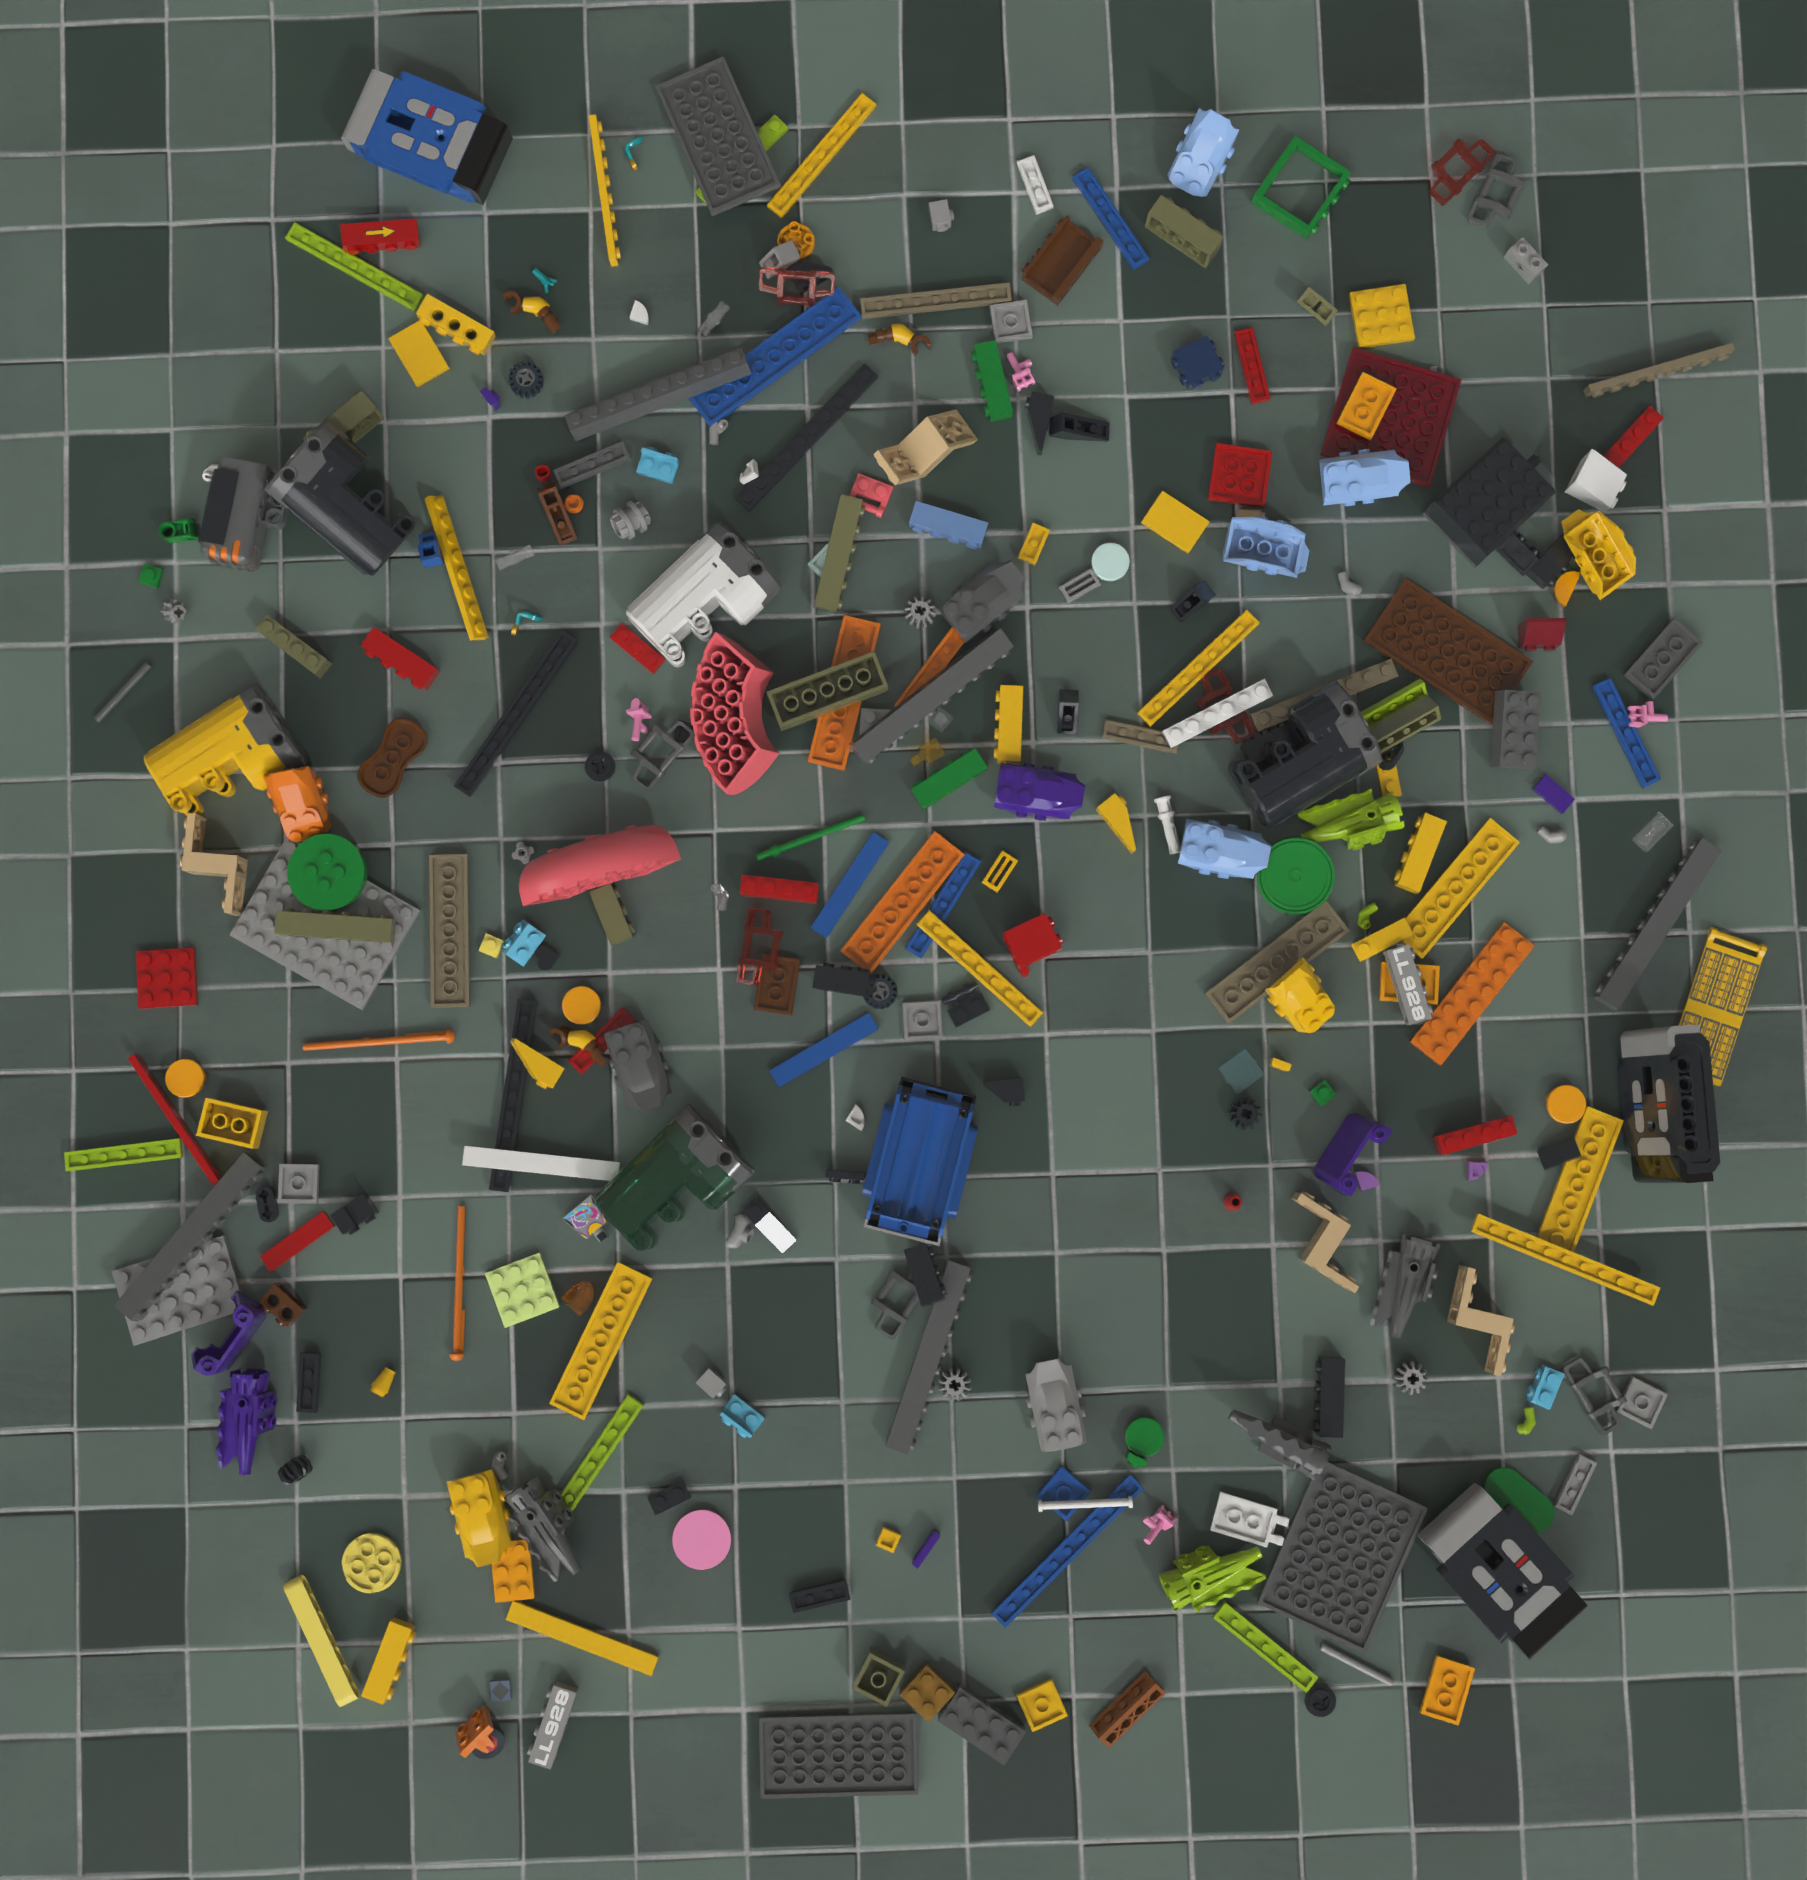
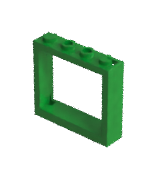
(1284, 216)

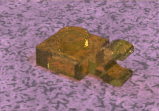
(929, 751)

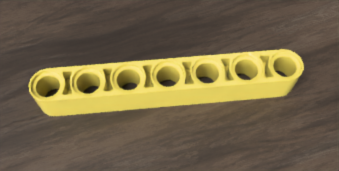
(321, 1640)

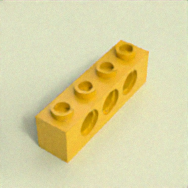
(433, 306)

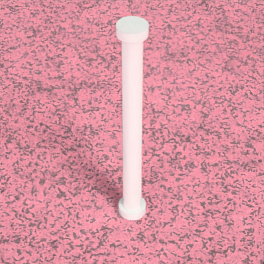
(1085, 1503)

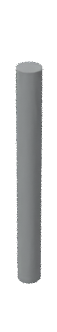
(1356, 1664)

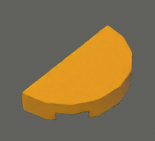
(1564, 587)

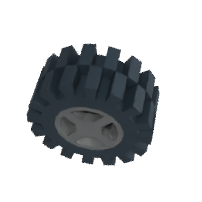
(525, 373)
(881, 998)

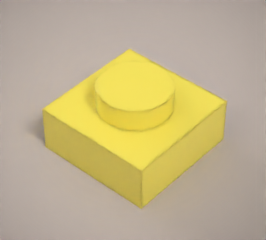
(491, 945)

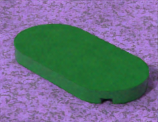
(1509, 1487)

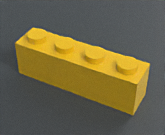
(1009, 725)
(1420, 853)
(388, 1661)

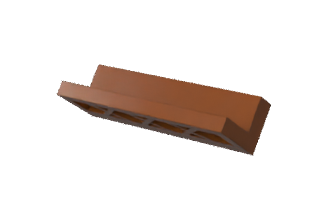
(1125, 1708)

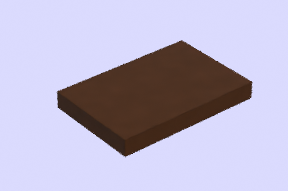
(777, 987)

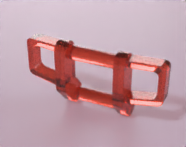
(1465, 154)
(781, 299)
(1228, 690)
(749, 930)

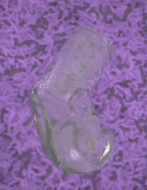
(722, 896)

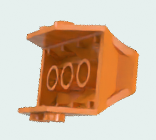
(299, 802)

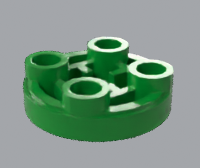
(1144, 1436)

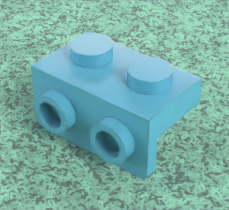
(522, 942)

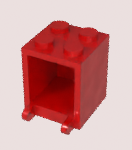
(1032, 942)

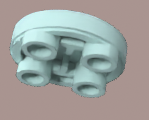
(1110, 562)

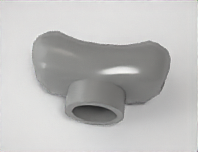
(740, 1232)

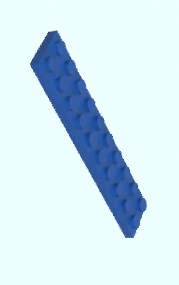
(780, 355)

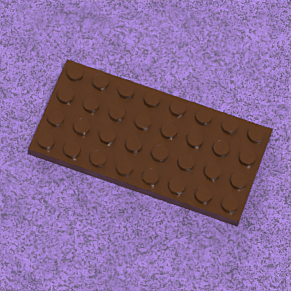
(1446, 650)

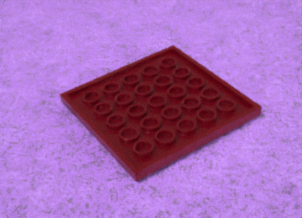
(1413, 420)

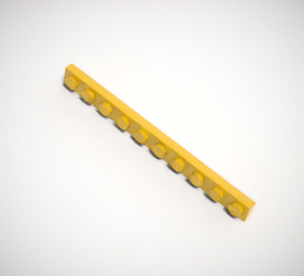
(1565, 1259)

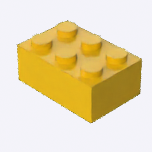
(232, 1123)

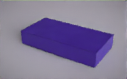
(1553, 794)
(925, 1548)

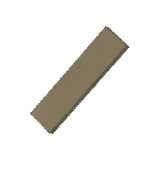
(1136, 736)

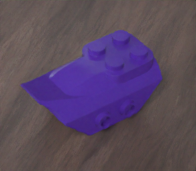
(1038, 791)

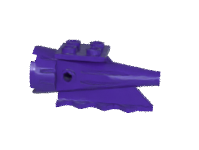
(244, 1413)

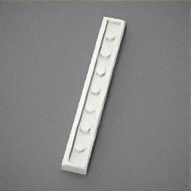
(539, 1163)

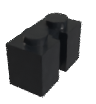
(354, 1214)

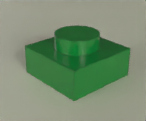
(151, 576)
(1322, 1093)
(1135, 1460)

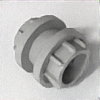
(629, 520)

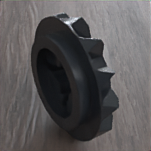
(597, 758)
(1317, 1709)

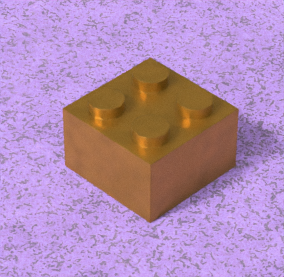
(927, 1691)

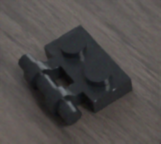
(969, 1009)

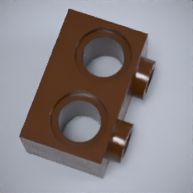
(285, 1300)

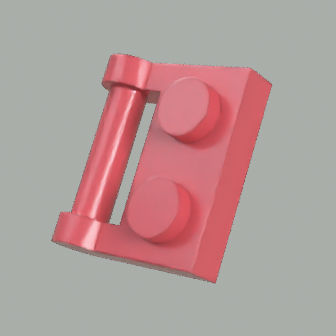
(874, 491)

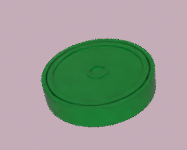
(327, 872)
(1296, 875)

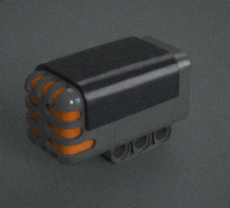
(239, 514)

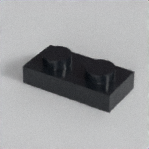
(837, 1175)
(669, 1497)

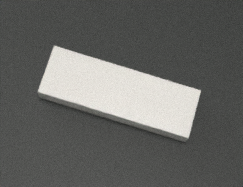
(1035, 184)

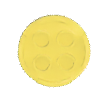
(371, 1562)

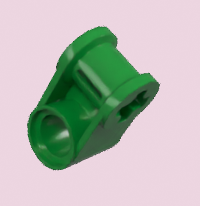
(182, 531)

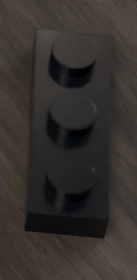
(308, 1382)
(819, 1596)

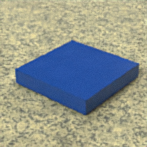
(1063, 1487)

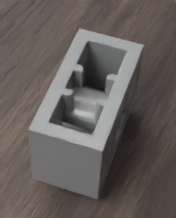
(1525, 260)

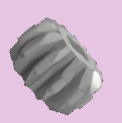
(923, 606)
(1407, 1372)
(950, 1390)

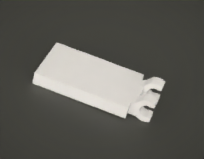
(1247, 1520)

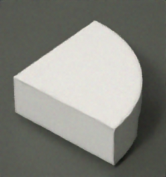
(639, 313)
(750, 472)
(856, 1118)

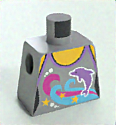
(588, 1220)

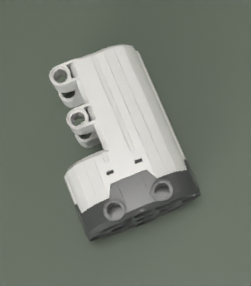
(709, 574)

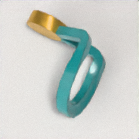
(630, 145)
(530, 615)

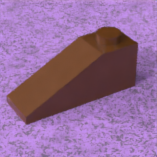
(557, 513)

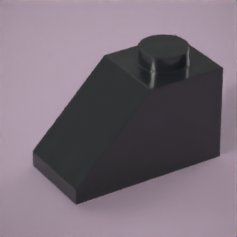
(805, 266)
(1192, 601)
(1067, 711)
(1007, 1090)

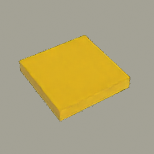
(1042, 1705)

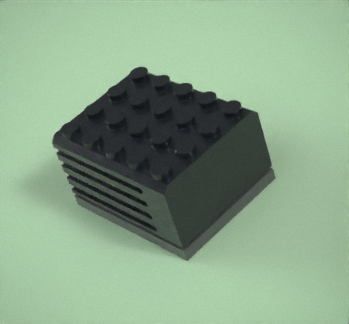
(1489, 501)

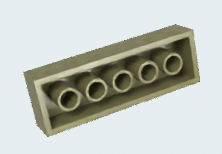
(827, 691)

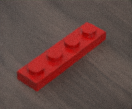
(1633, 436)

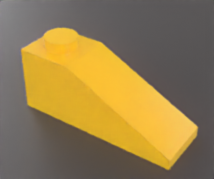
(1117, 817)
(1382, 939)
(539, 1066)

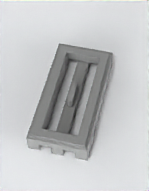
(1066, 593)

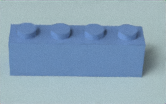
(948, 525)

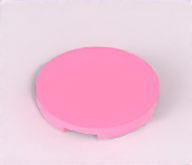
(701, 1539)

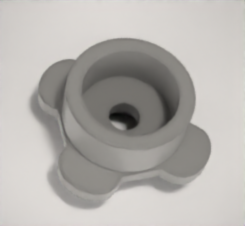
(517, 854)

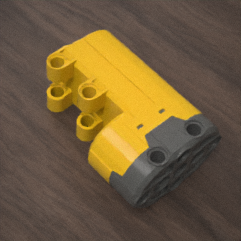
(234, 736)

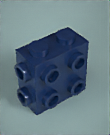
(1197, 363)

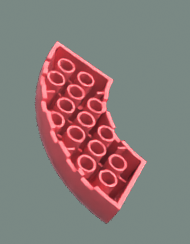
(729, 715)
(596, 863)

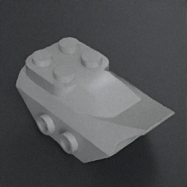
(1055, 1406)

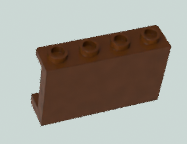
(1061, 260)

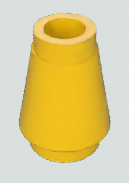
(383, 1382)

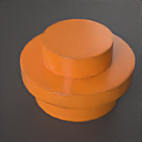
(574, 503)

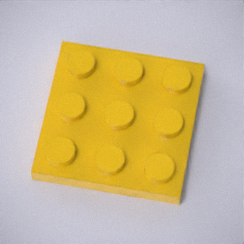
(1381, 316)

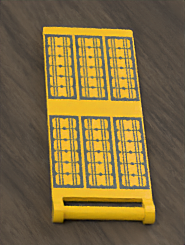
(1722, 995)

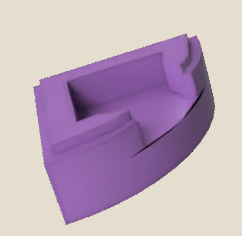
(1475, 1169)
(1366, 1180)

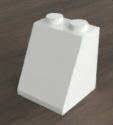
(1596, 481)

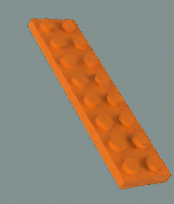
(837, 728)
(902, 902)
(1472, 993)

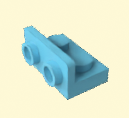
(658, 465)
(1544, 1386)
(741, 1416)

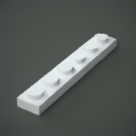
(1217, 713)

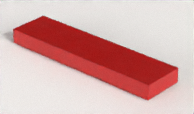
(1252, 365)
(581, 1059)
(297, 1241)

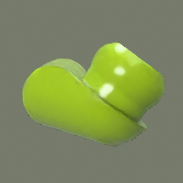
(1364, 916)
(1529, 1422)

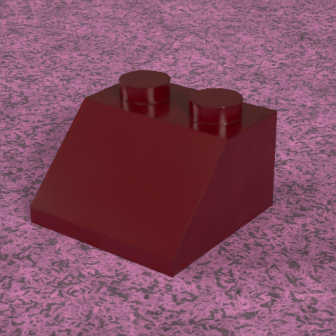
(1541, 633)

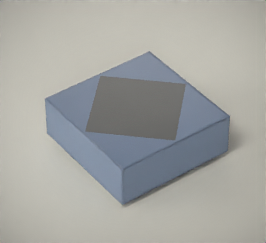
(500, 1690)

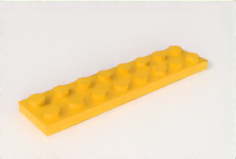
(1458, 886)
(1580, 1180)
(601, 1341)

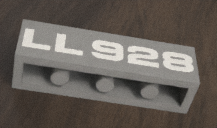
(1407, 984)
(553, 1724)

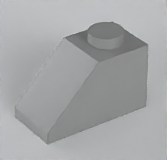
(780, 257)

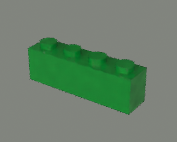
(992, 380)
(949, 778)

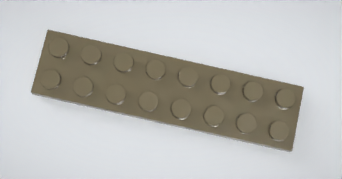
(449, 930)
(1248, 982)

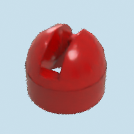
(543, 473)

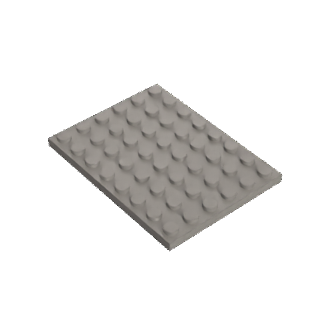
(339, 966)

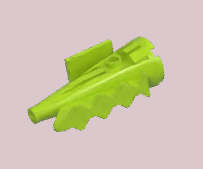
(1354, 819)
(1208, 1578)

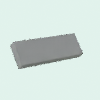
(1575, 1484)

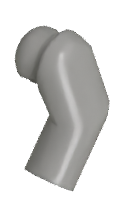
(716, 429)
(1347, 586)
(1552, 837)
(498, 1465)

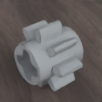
(173, 611)

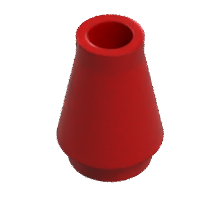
(1227, 1201)

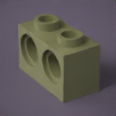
(1317, 306)

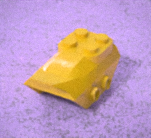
(1599, 551)
(1301, 998)
(480, 1516)

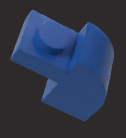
(430, 550)

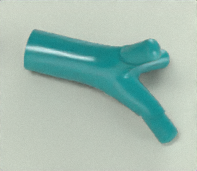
(544, 279)

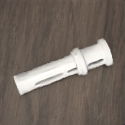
(1166, 815)

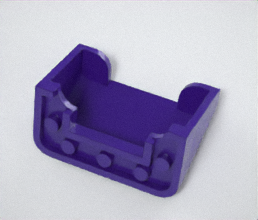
(1344, 1149)
(248, 1318)

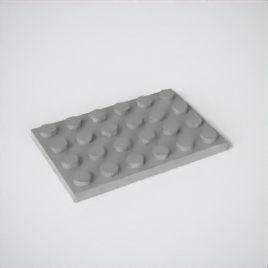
(195, 1297)

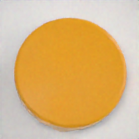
(801, 237)
(581, 1005)
(185, 1078)
(1565, 1104)

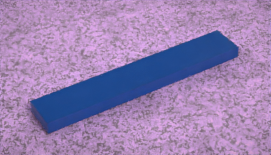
(1110, 218)
(1626, 735)
(850, 885)
(945, 901)
(823, 1050)

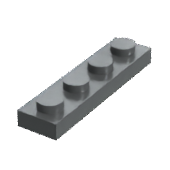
(591, 465)

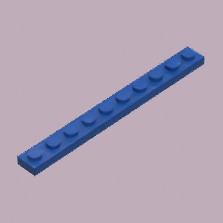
(1064, 1554)

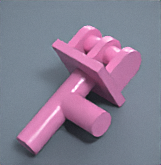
(1022, 376)
(638, 712)
(1642, 714)
(1163, 1520)

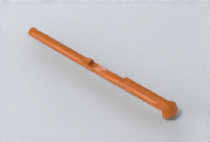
(447, 1035)
(459, 1313)

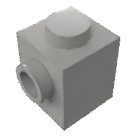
(940, 215)
(712, 1383)

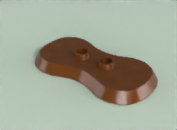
(400, 745)

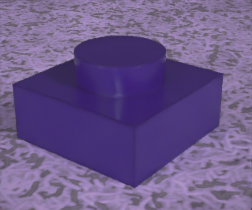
(491, 397)

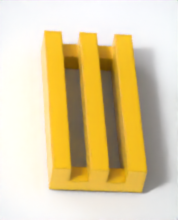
(1008, 858)

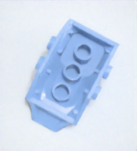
(1203, 152)
(1362, 476)
(1266, 546)
(1223, 849)

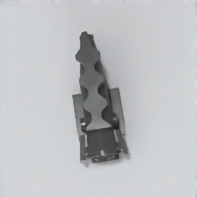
(1403, 1286)
(1285, 1443)
(542, 1523)

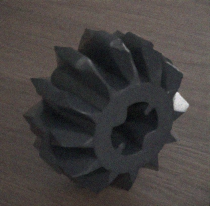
(1247, 1107)
(295, 1470)

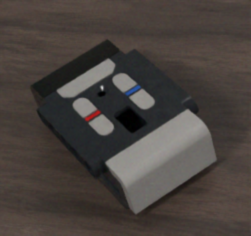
(1668, 1105)
(1503, 1570)

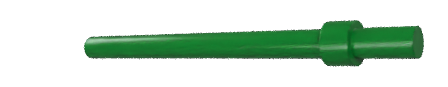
(775, 850)

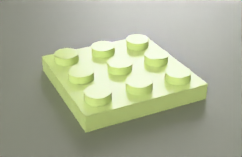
(522, 1290)

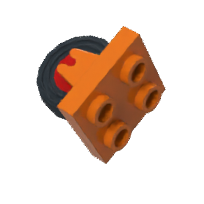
(480, 1736)

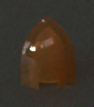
(579, 1297)

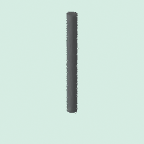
(122, 692)

